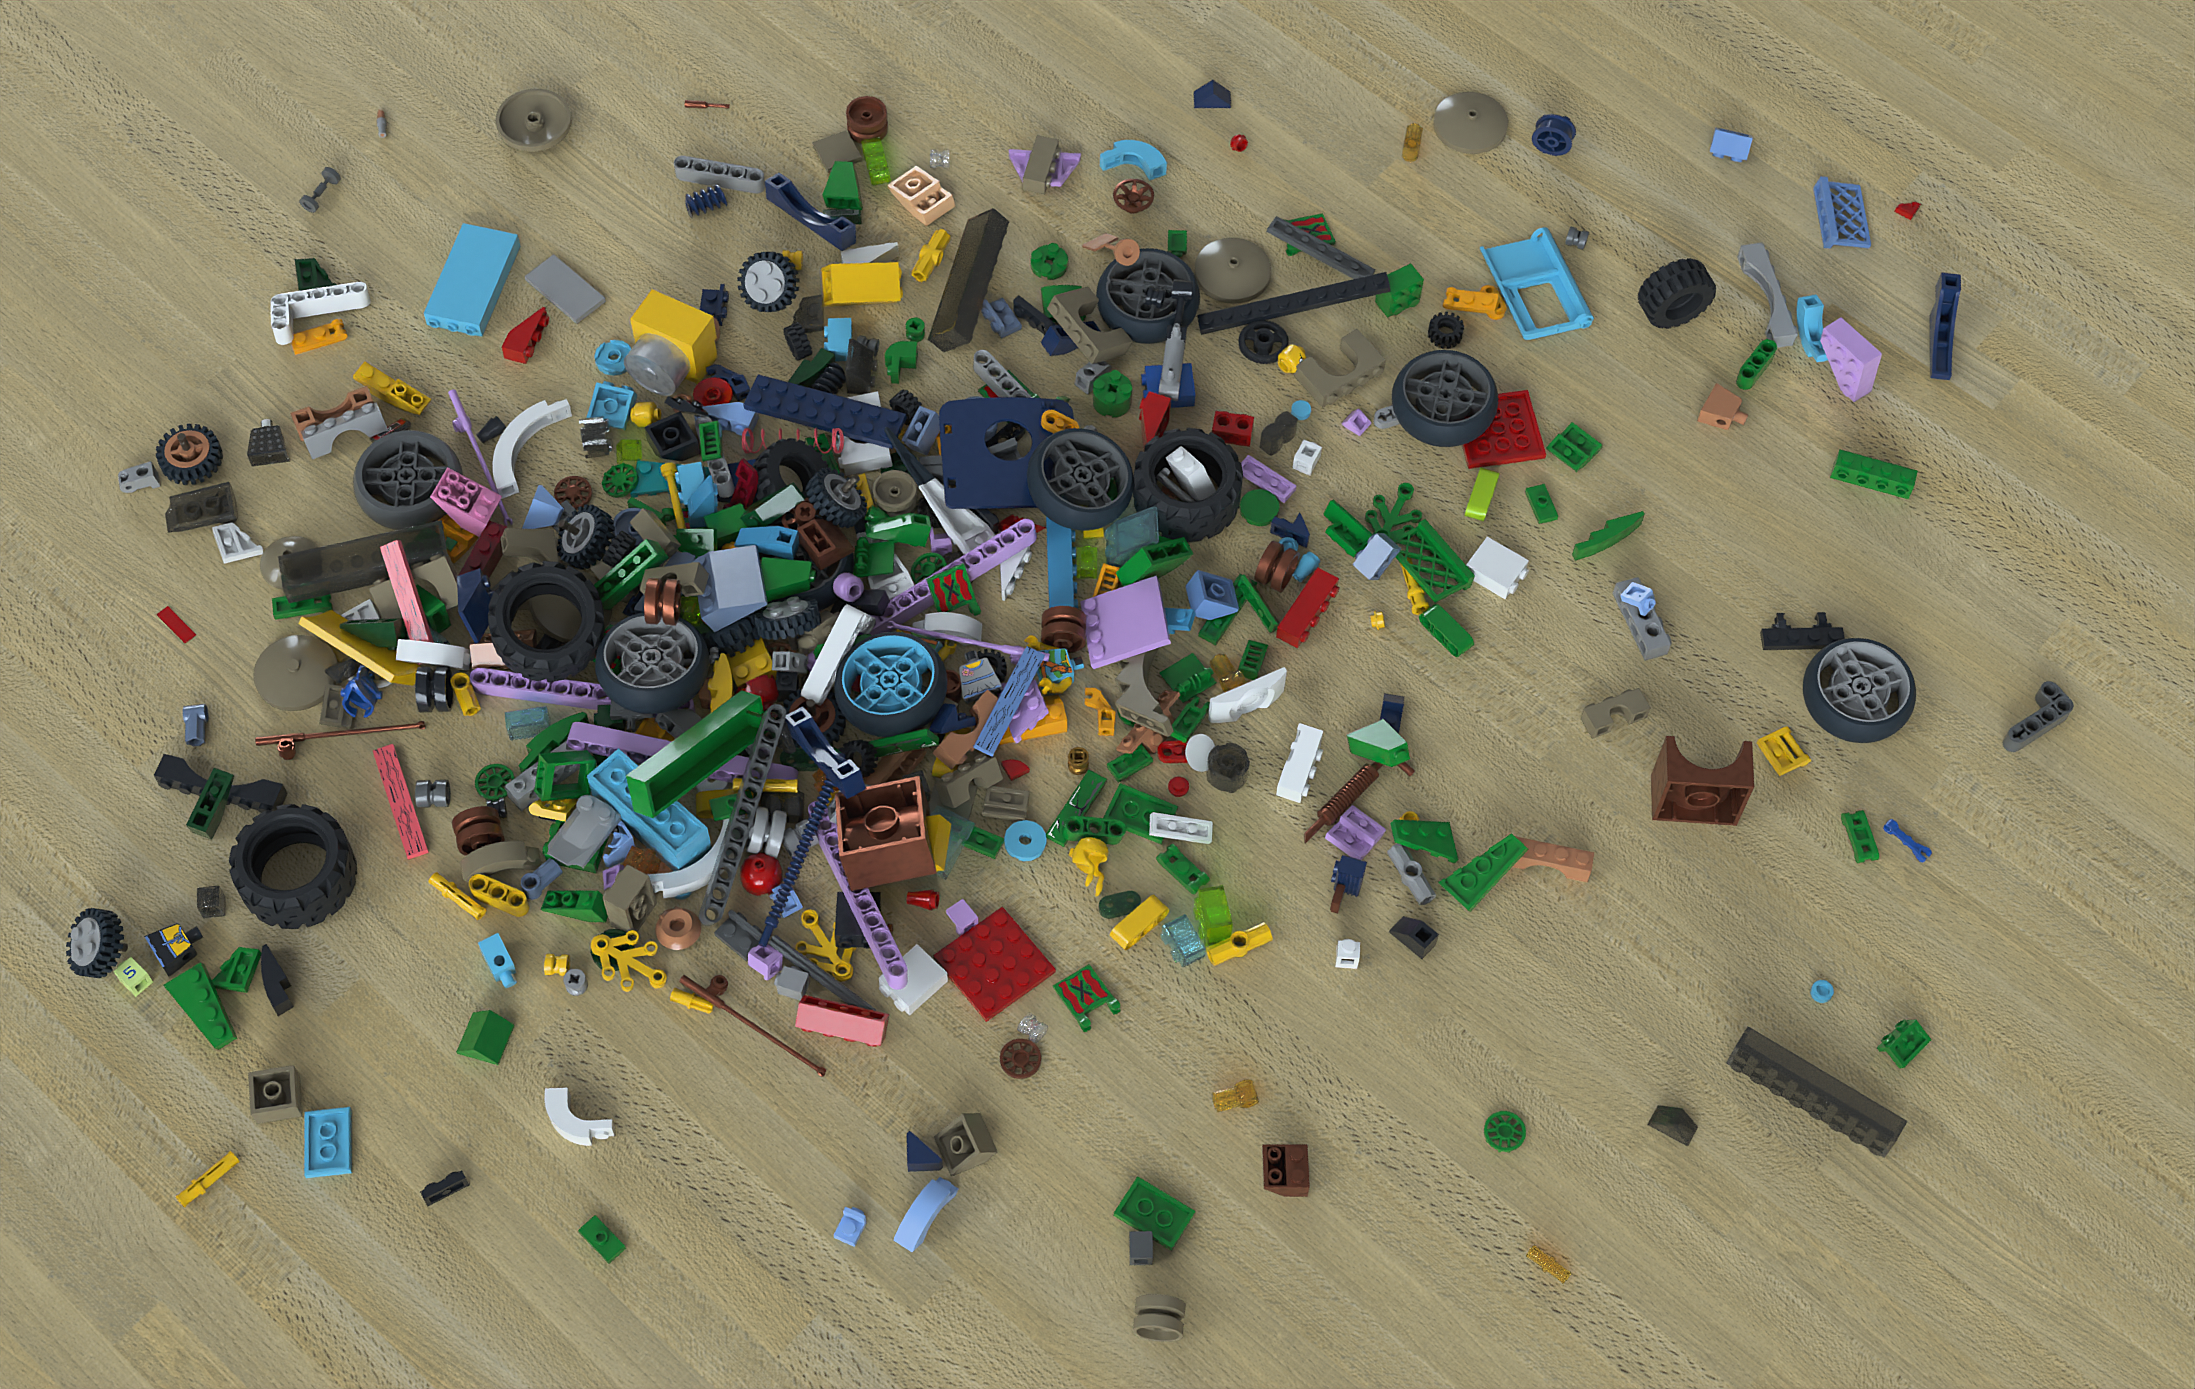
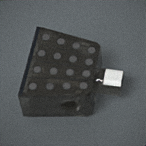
(267, 445)

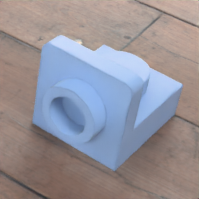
(1640, 597)
(791, 906)
(850, 1226)

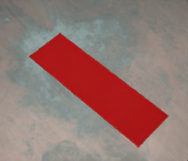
(176, 624)

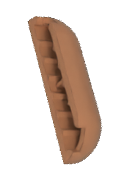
(895, 766)

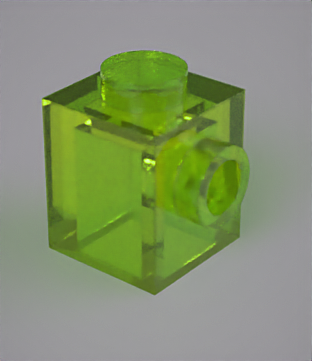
(1087, 562)
(690, 610)

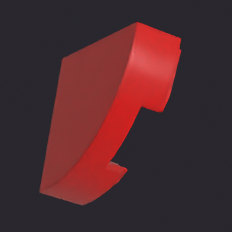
(1907, 210)
(1014, 768)

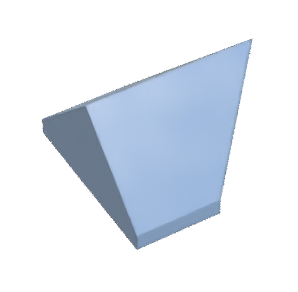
(543, 510)
(620, 846)

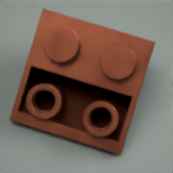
(824, 542)
(1286, 1169)

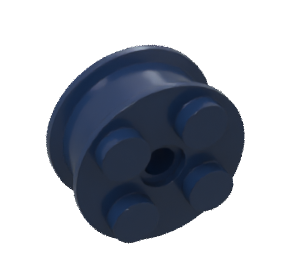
(1554, 134)

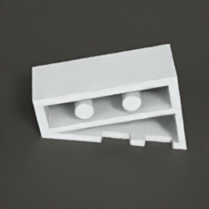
(1300, 764)

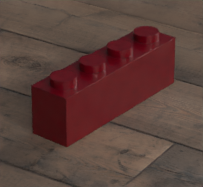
(486, 551)

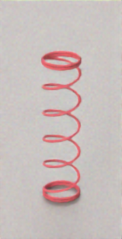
(834, 432)

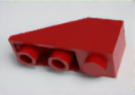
(522, 339)

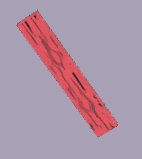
(406, 592)
(400, 801)

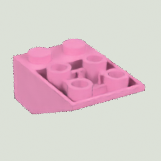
(465, 501)

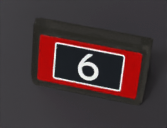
(399, 425)

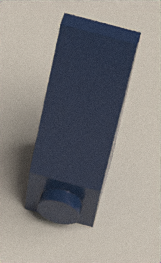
(1058, 342)

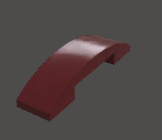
(746, 486)

